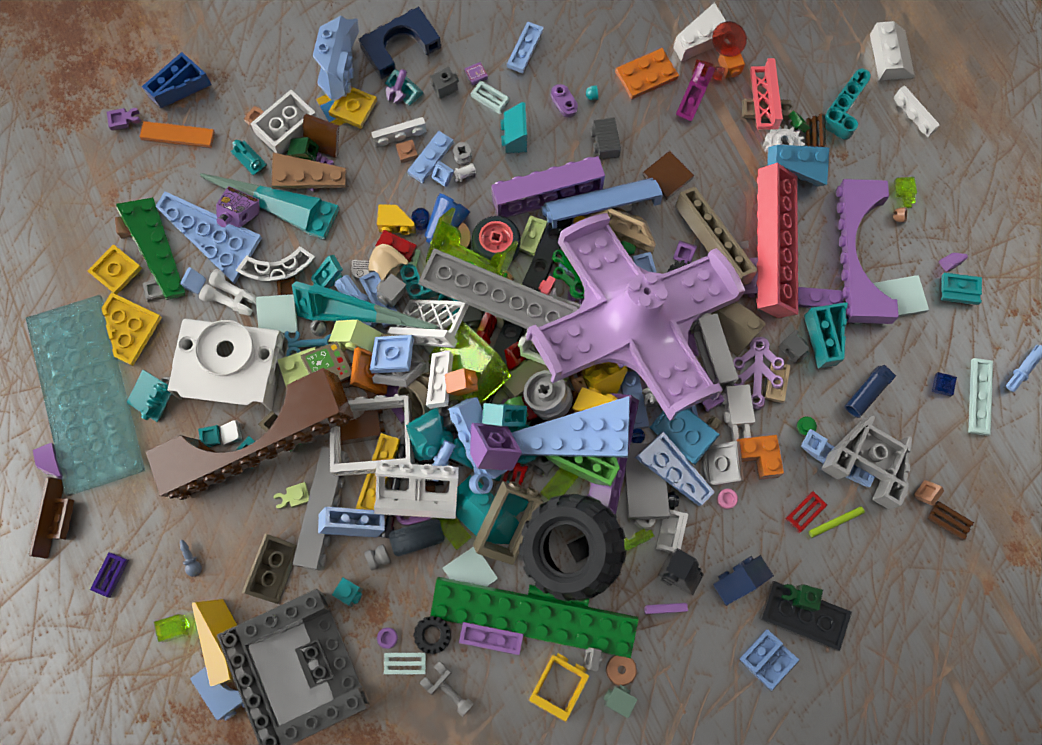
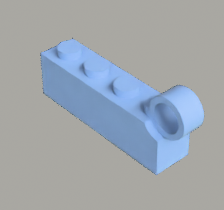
(463, 416)

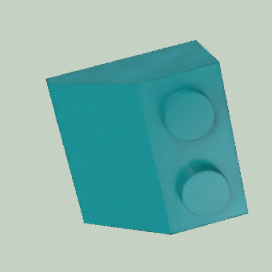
(515, 129)

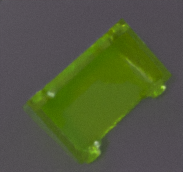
(476, 355)

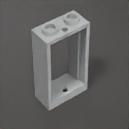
(715, 350)

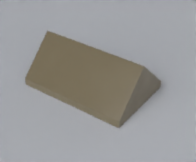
(270, 569)

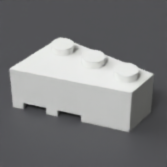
(698, 35)

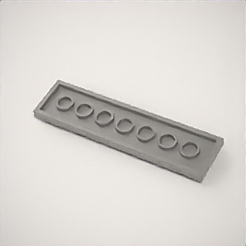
(491, 292)

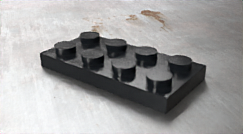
(822, 626)

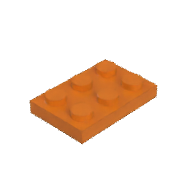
(647, 73)

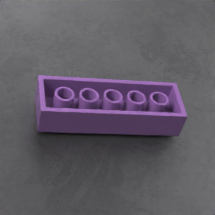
(532, 191)

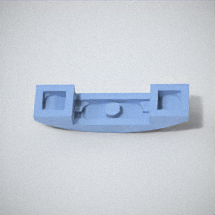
(819, 448)

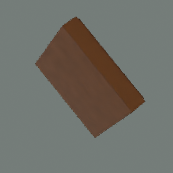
(322, 133)
(669, 174)

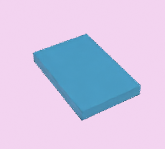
(687, 433)

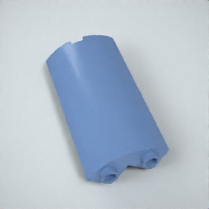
(602, 200)

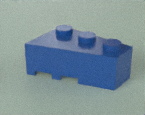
(176, 81)

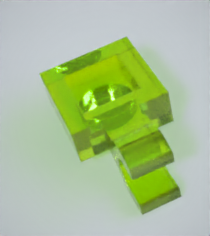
(906, 188)

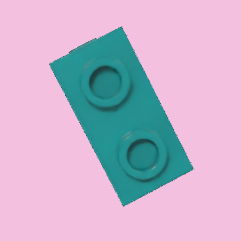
(247, 157)

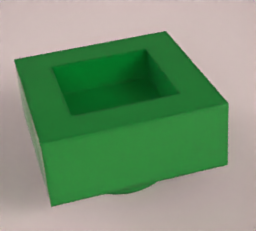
(798, 122)

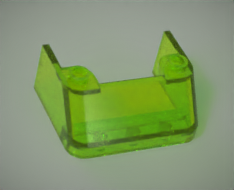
(447, 240)

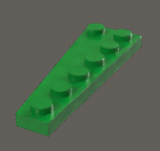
(148, 233)

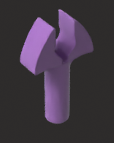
(397, 88)

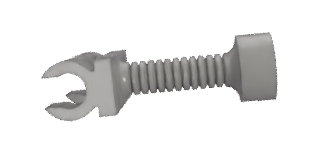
(463, 705)

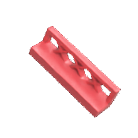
(772, 94)

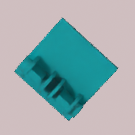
(149, 396)

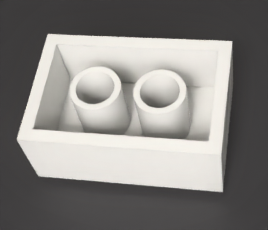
(282, 122)

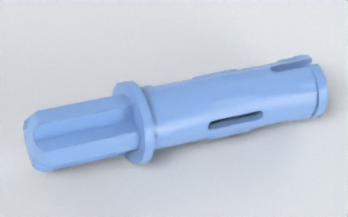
(1022, 373)

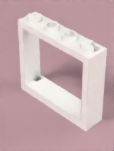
(361, 404)

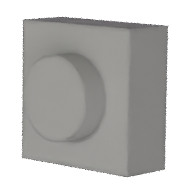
(592, 659)

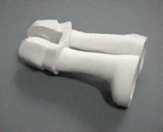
(218, 281)

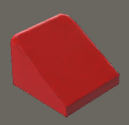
(513, 355)

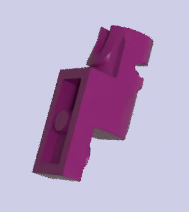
(694, 92)

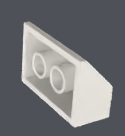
(891, 51)

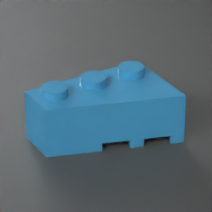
(804, 161)

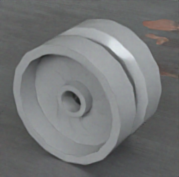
(547, 398)

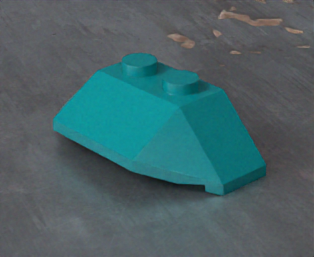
(473, 508)

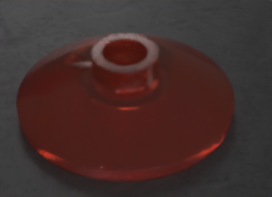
(735, 35)

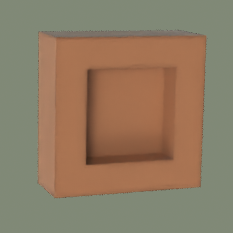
(254, 113)
(406, 151)
(929, 492)

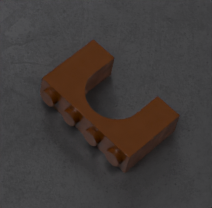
(366, 426)

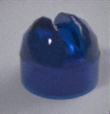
(638, 439)

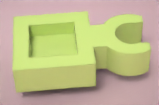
(296, 496)

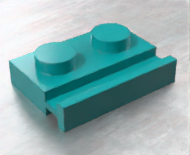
(961, 288)

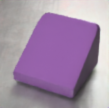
(684, 251)
(952, 261)

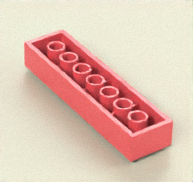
(777, 241)

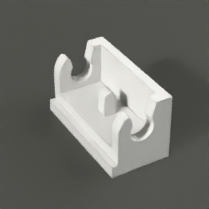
(672, 532)

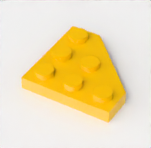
(128, 327)

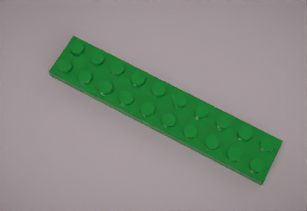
(535, 617)

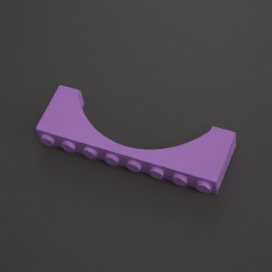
(864, 299)

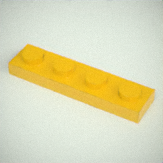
(385, 450)

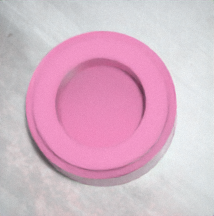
(727, 498)

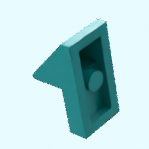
(328, 272)

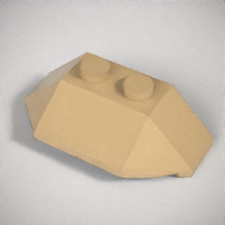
(629, 228)

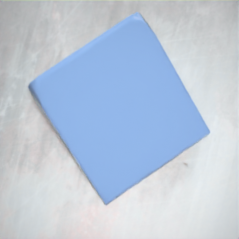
(193, 281)

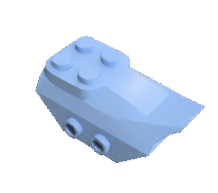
(335, 57)

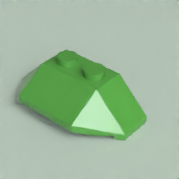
(593, 469)

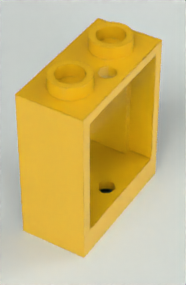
(546, 705)

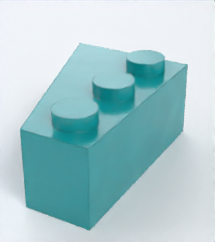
(827, 333)

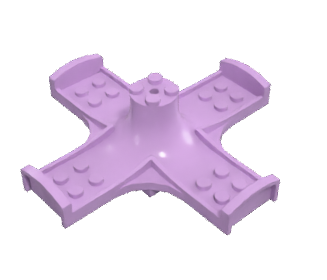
(636, 316)

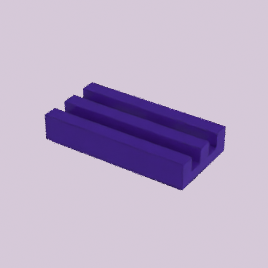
(123, 562)

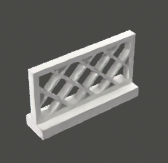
(432, 337)

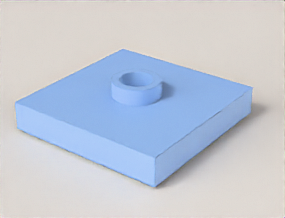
(392, 354)

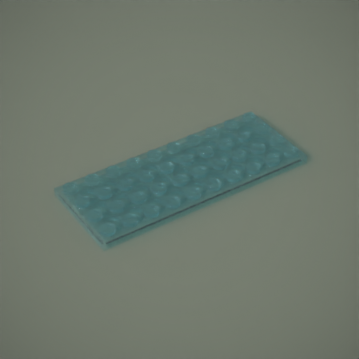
(84, 396)

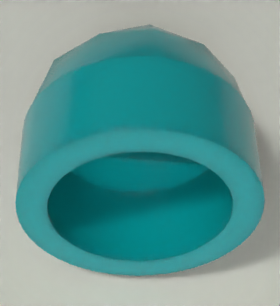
(592, 93)

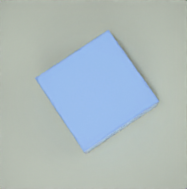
(442, 173)

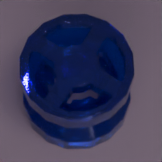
(418, 215)

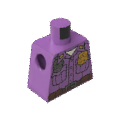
(236, 208)

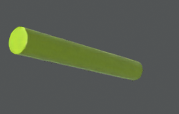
(836, 522)

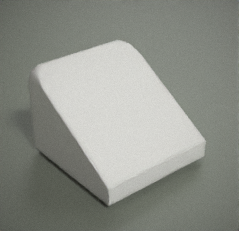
(230, 433)

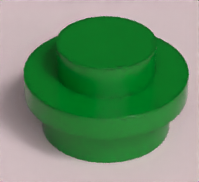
(805, 424)

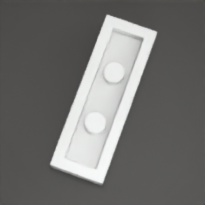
(916, 111)
(399, 132)
(440, 365)

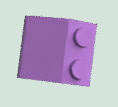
(493, 447)

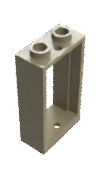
(496, 551)

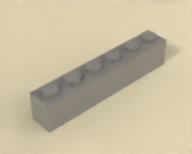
(323, 493)

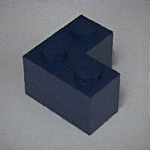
(744, 579)

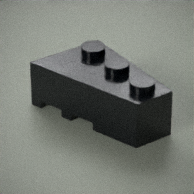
(681, 571)

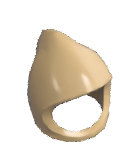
(386, 260)

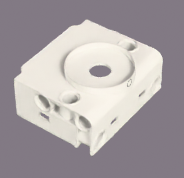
(241, 378)

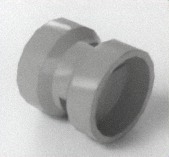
(377, 557)

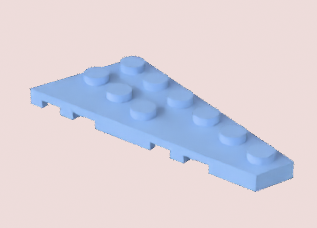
(221, 245)
(587, 433)

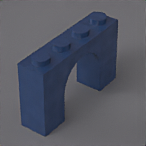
(410, 24)

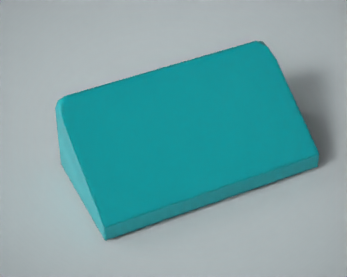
(411, 90)

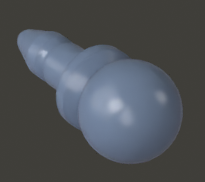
(192, 566)

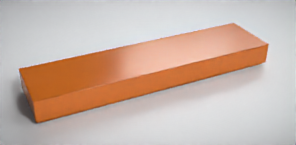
(177, 134)

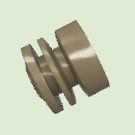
(417, 393)

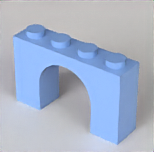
(219, 698)

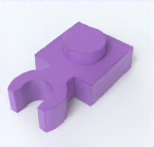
(120, 118)

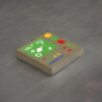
(327, 357)

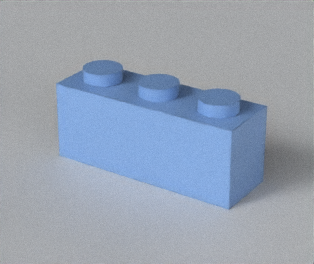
(350, 522)

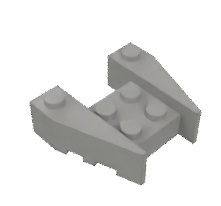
(877, 455)

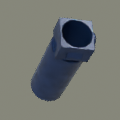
(869, 391)

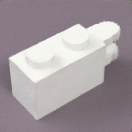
(738, 409)

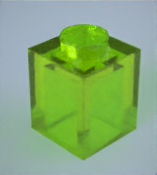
(172, 628)

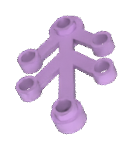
(759, 368)

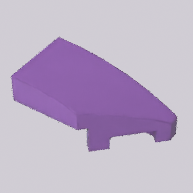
(46, 460)

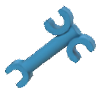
(295, 343)

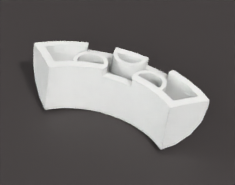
(278, 270)

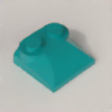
(428, 435)

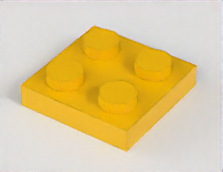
(353, 107)
(114, 269)

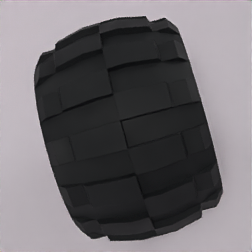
(604, 539)

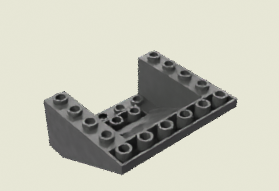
(293, 671)

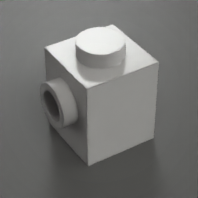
(390, 290)

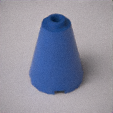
(442, 205)

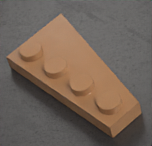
(299, 173)

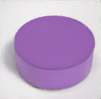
(387, 638)

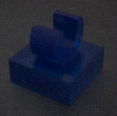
(944, 384)

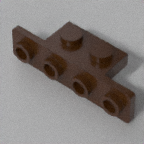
(52, 518)

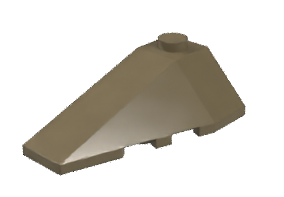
(739, 326)

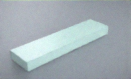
(980, 397)

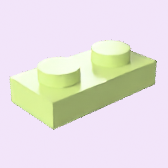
(532, 235)

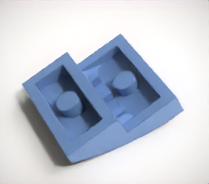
(769, 660)

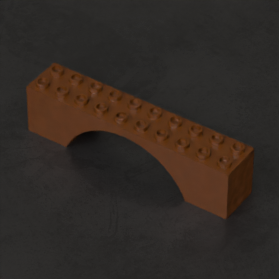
(309, 410)

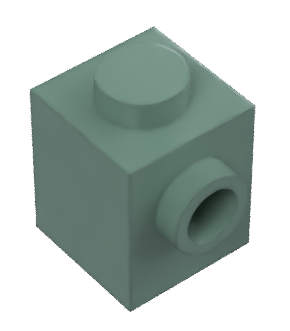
(620, 700)

